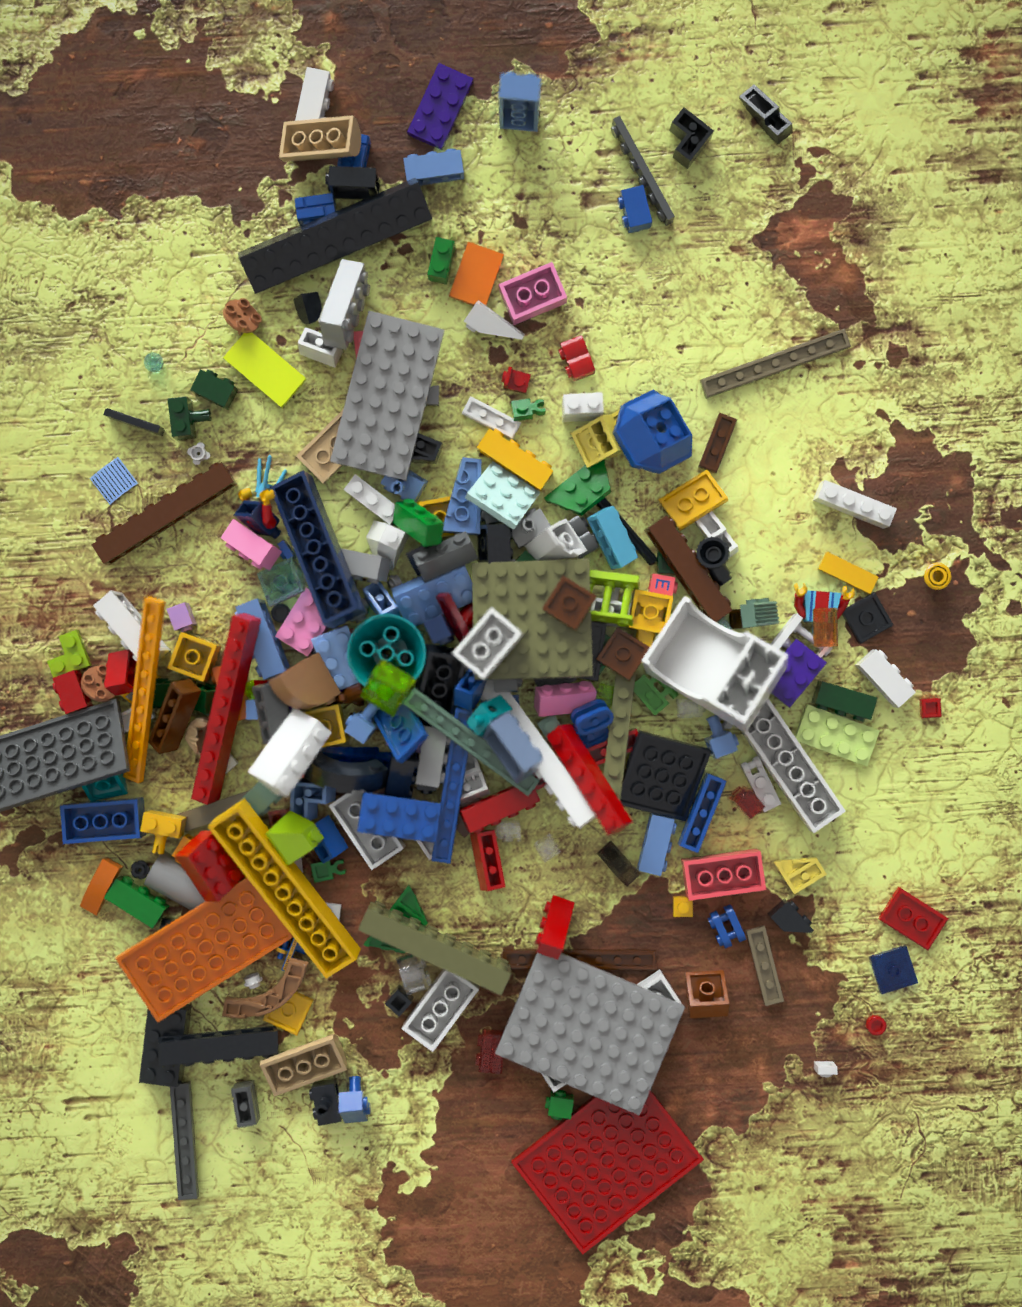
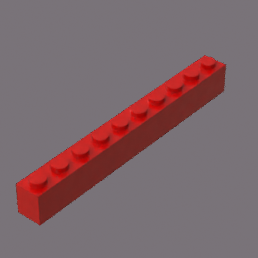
(226, 708)

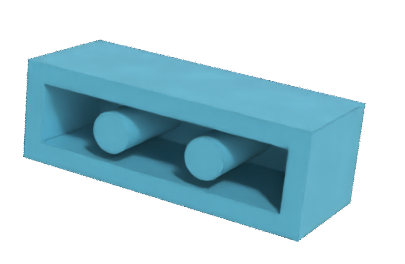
(612, 537)

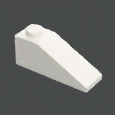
(488, 322)

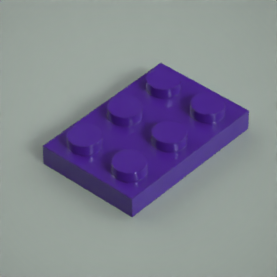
(801, 670)

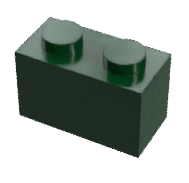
(214, 389)

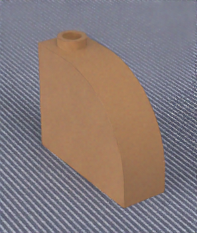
(306, 684)

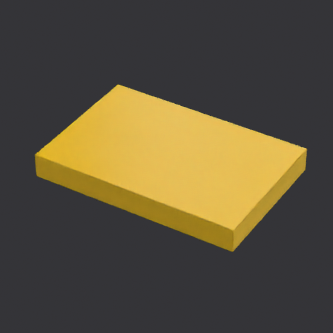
(693, 500)

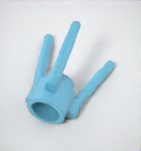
(263, 486)

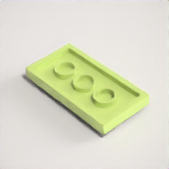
(836, 735)

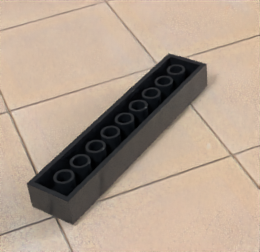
(335, 235)

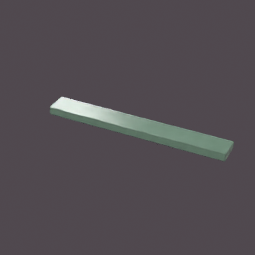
(463, 737)

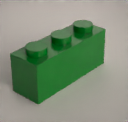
(418, 522)
(137, 901)

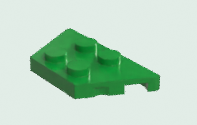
(582, 489)
(410, 907)

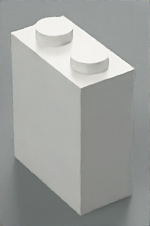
(582, 407)

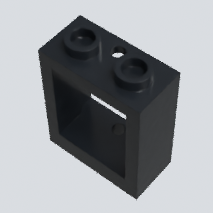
(352, 182)

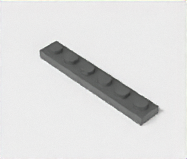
(645, 177)
(184, 1141)

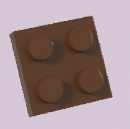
(569, 603)
(623, 653)

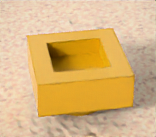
(682, 907)

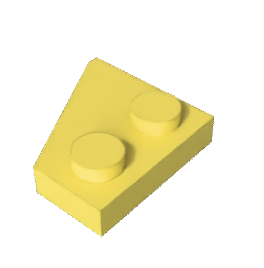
(800, 872)

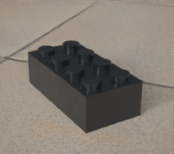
(440, 677)
(173, 1025)

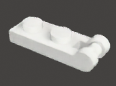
(761, 784)

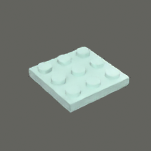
(502, 495)

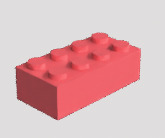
(723, 874)

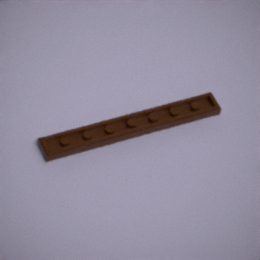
(600, 958)

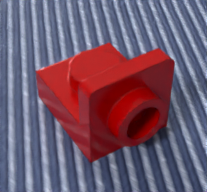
(516, 380)

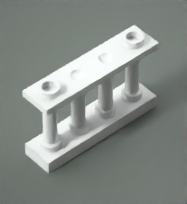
(794, 625)

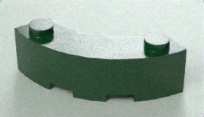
(203, 703)

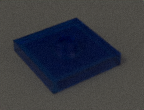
(893, 969)

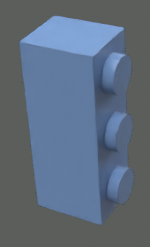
(434, 167)
(656, 844)

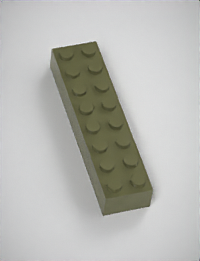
(436, 947)

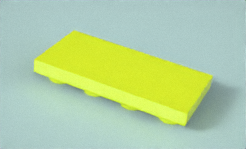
(265, 368)

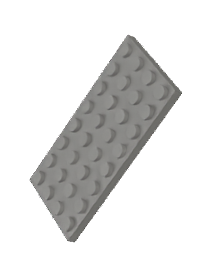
(387, 395)

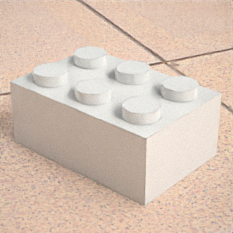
(488, 644)

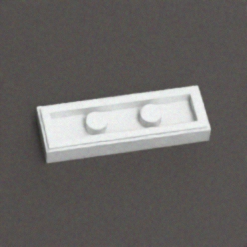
(491, 417)

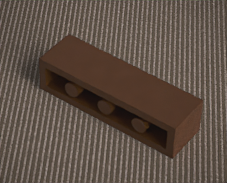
(174, 716)

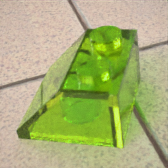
(387, 687)

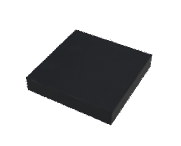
(867, 618)

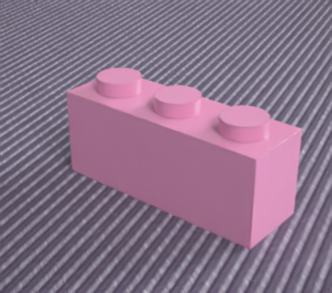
(250, 545)
(562, 698)

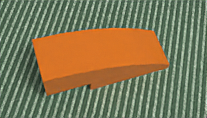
(100, 884)

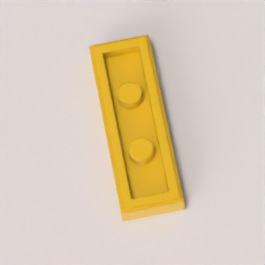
(848, 573)

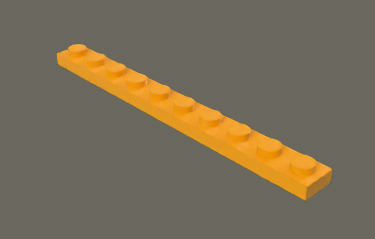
(144, 687)

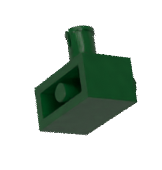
(184, 418)

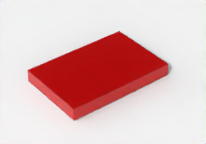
(913, 918)

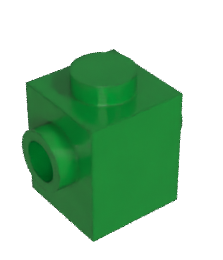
(559, 1104)

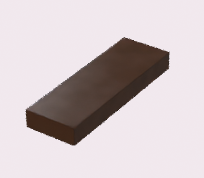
(717, 443)

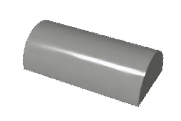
(172, 881)

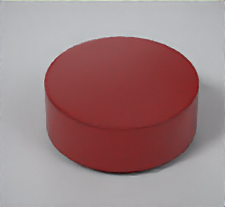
(876, 1025)

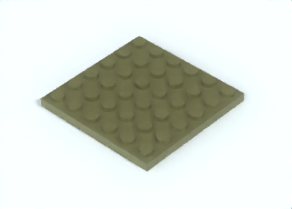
(518, 594)

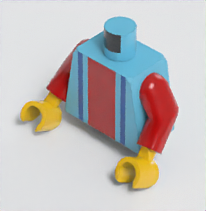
(807, 600)

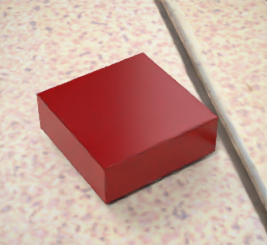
(930, 708)

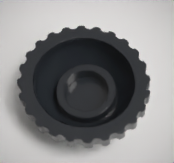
(712, 552)

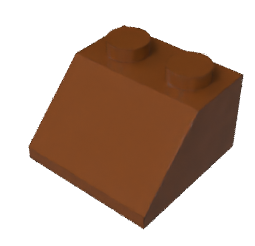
(707, 994)

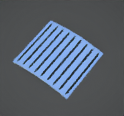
(113, 480)

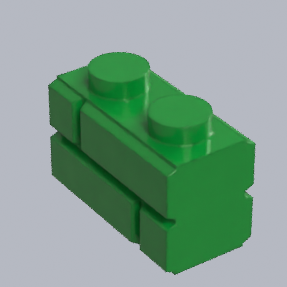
(441, 260)

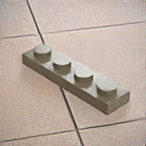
(764, 965)

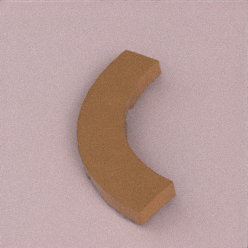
(270, 1000)

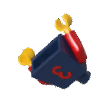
(258, 515)

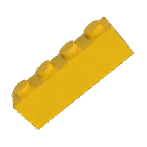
(515, 460)

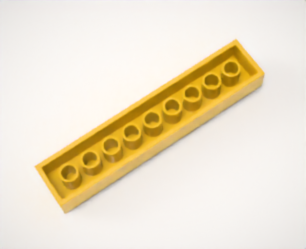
(285, 889)

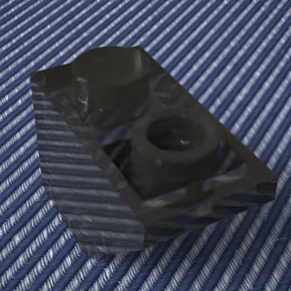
(618, 863)

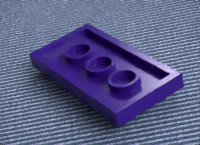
(440, 106)

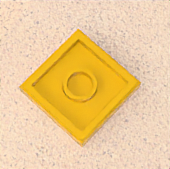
(291, 1014)

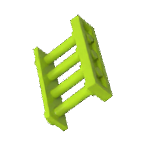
(610, 581)

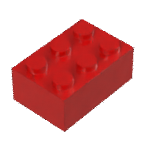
(209, 866)

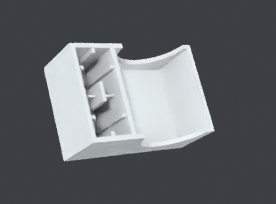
(715, 665)

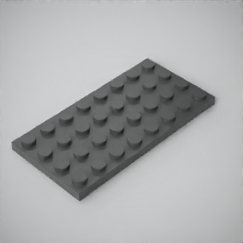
(62, 754)

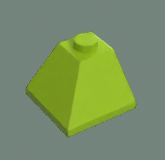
(294, 837)

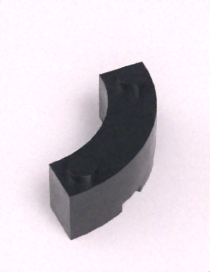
(347, 776)

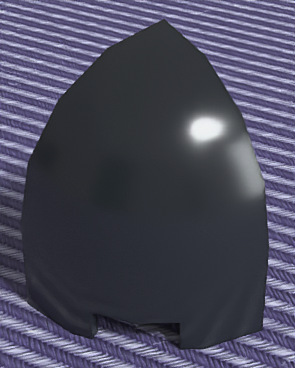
(308, 307)

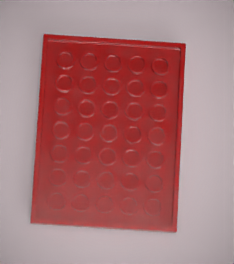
(605, 1166)

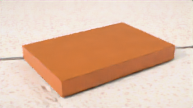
(476, 274)

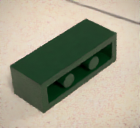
(844, 701)

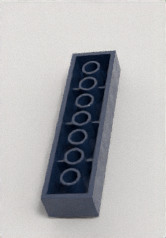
(317, 550)

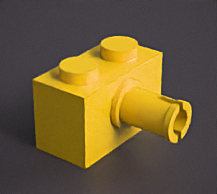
(162, 826)

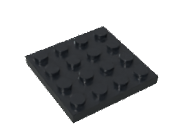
(663, 775)

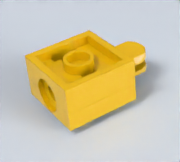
(648, 614)

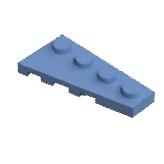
(462, 513)

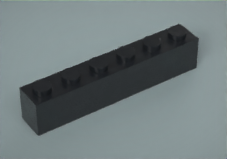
(217, 1046)

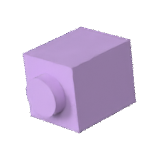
(181, 617)

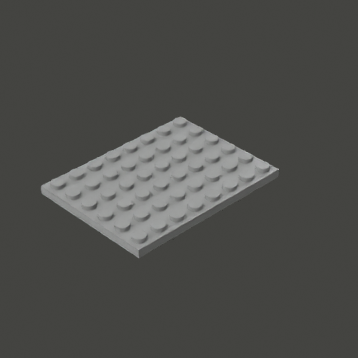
(590, 1030)

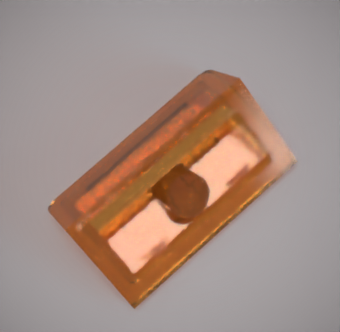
(825, 627)

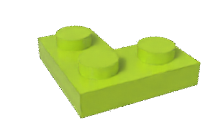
(74, 657)

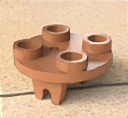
(241, 316)
(90, 680)

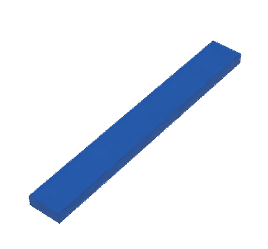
(451, 795)

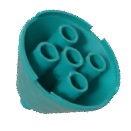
(380, 634)

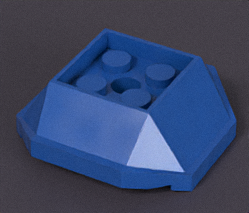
(639, 434)

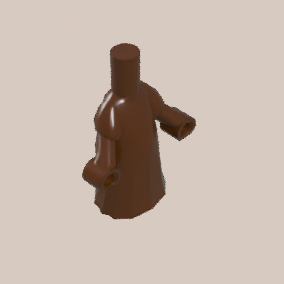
(350, 695)

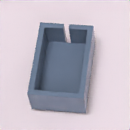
(513, 747)

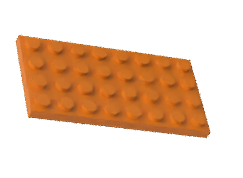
(202, 949)

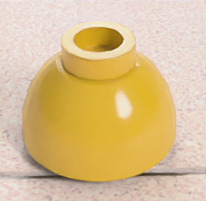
(937, 576)

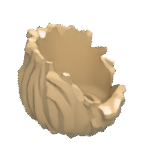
(196, 733)

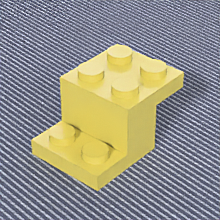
(596, 440)

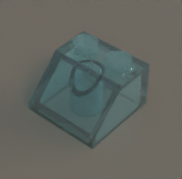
(282, 581)

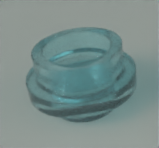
(153, 362)

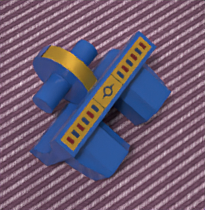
(283, 949)

